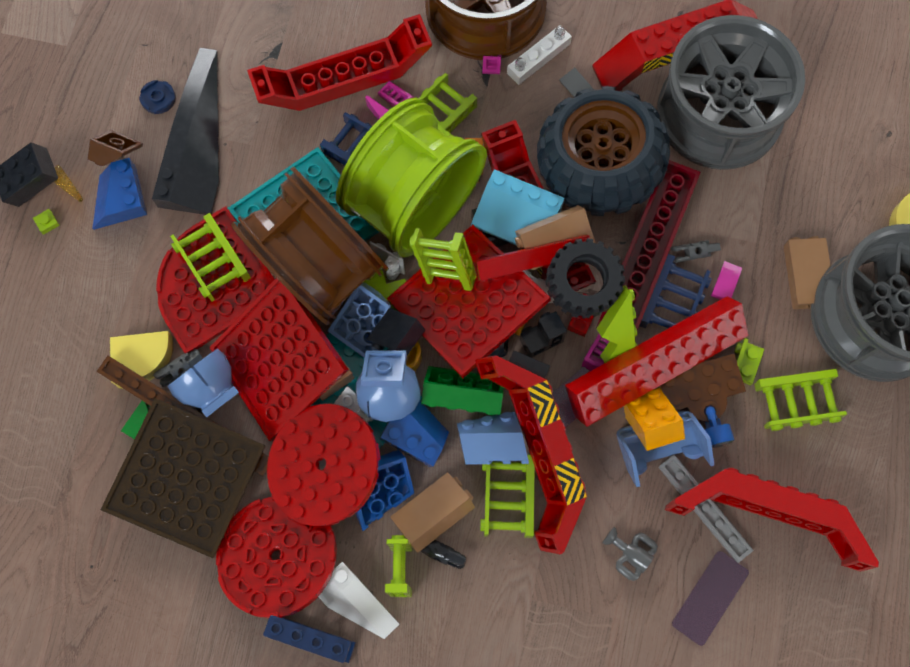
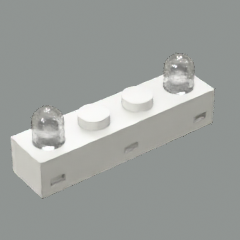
(539, 54)

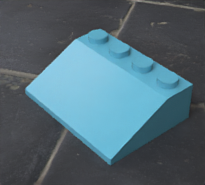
(512, 205)

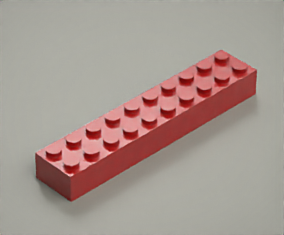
(657, 360)

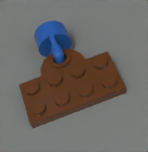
(705, 394)

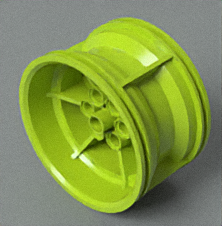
(409, 175)

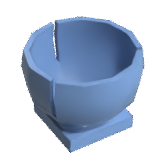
(206, 384)
(387, 386)

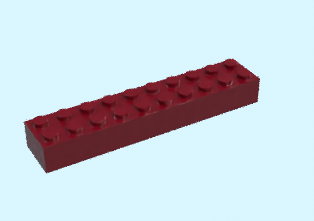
(656, 234)

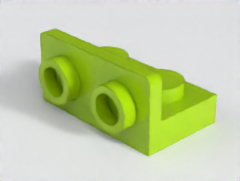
(748, 360)

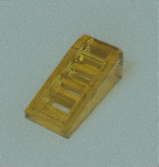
(66, 184)

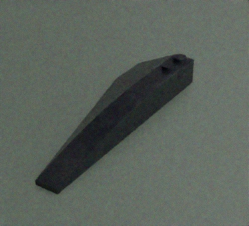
(190, 160)

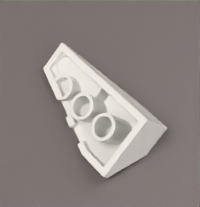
(354, 601)

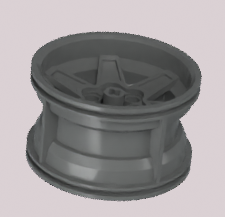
(734, 52)
(848, 331)

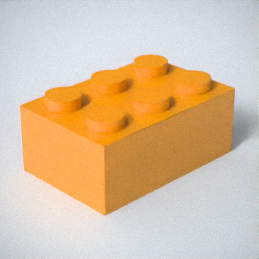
(654, 420)

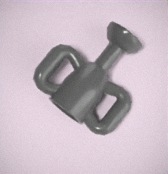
(635, 555)

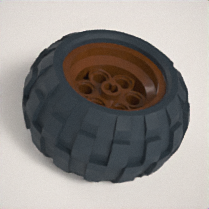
(602, 128)

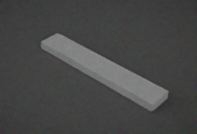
(707, 511)

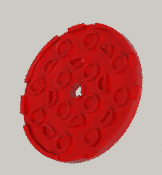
(350, 471)
(268, 585)

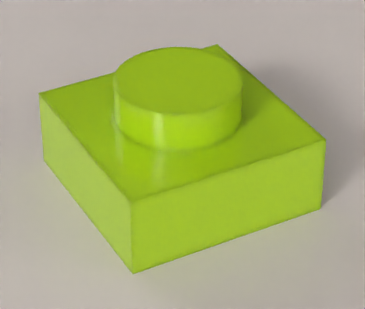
(46, 221)

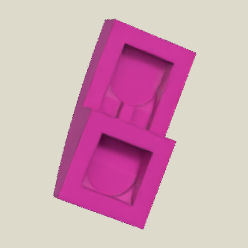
(491, 65)
(726, 280)

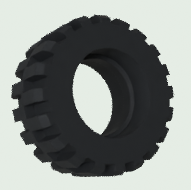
(589, 253)

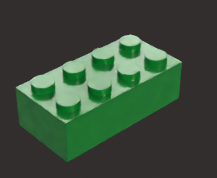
(448, 389)

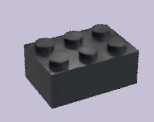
(26, 174)

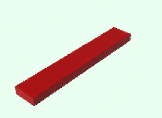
(521, 259)

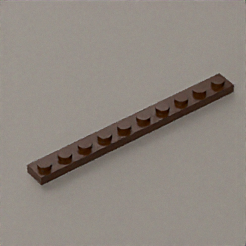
(148, 392)

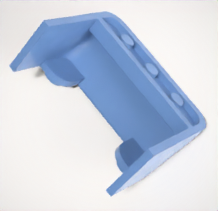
(695, 445)

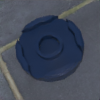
(157, 97)

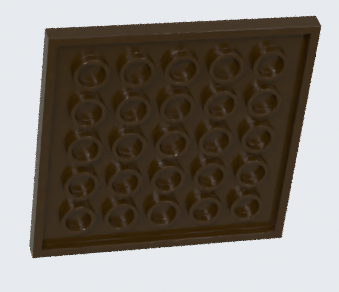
(183, 478)

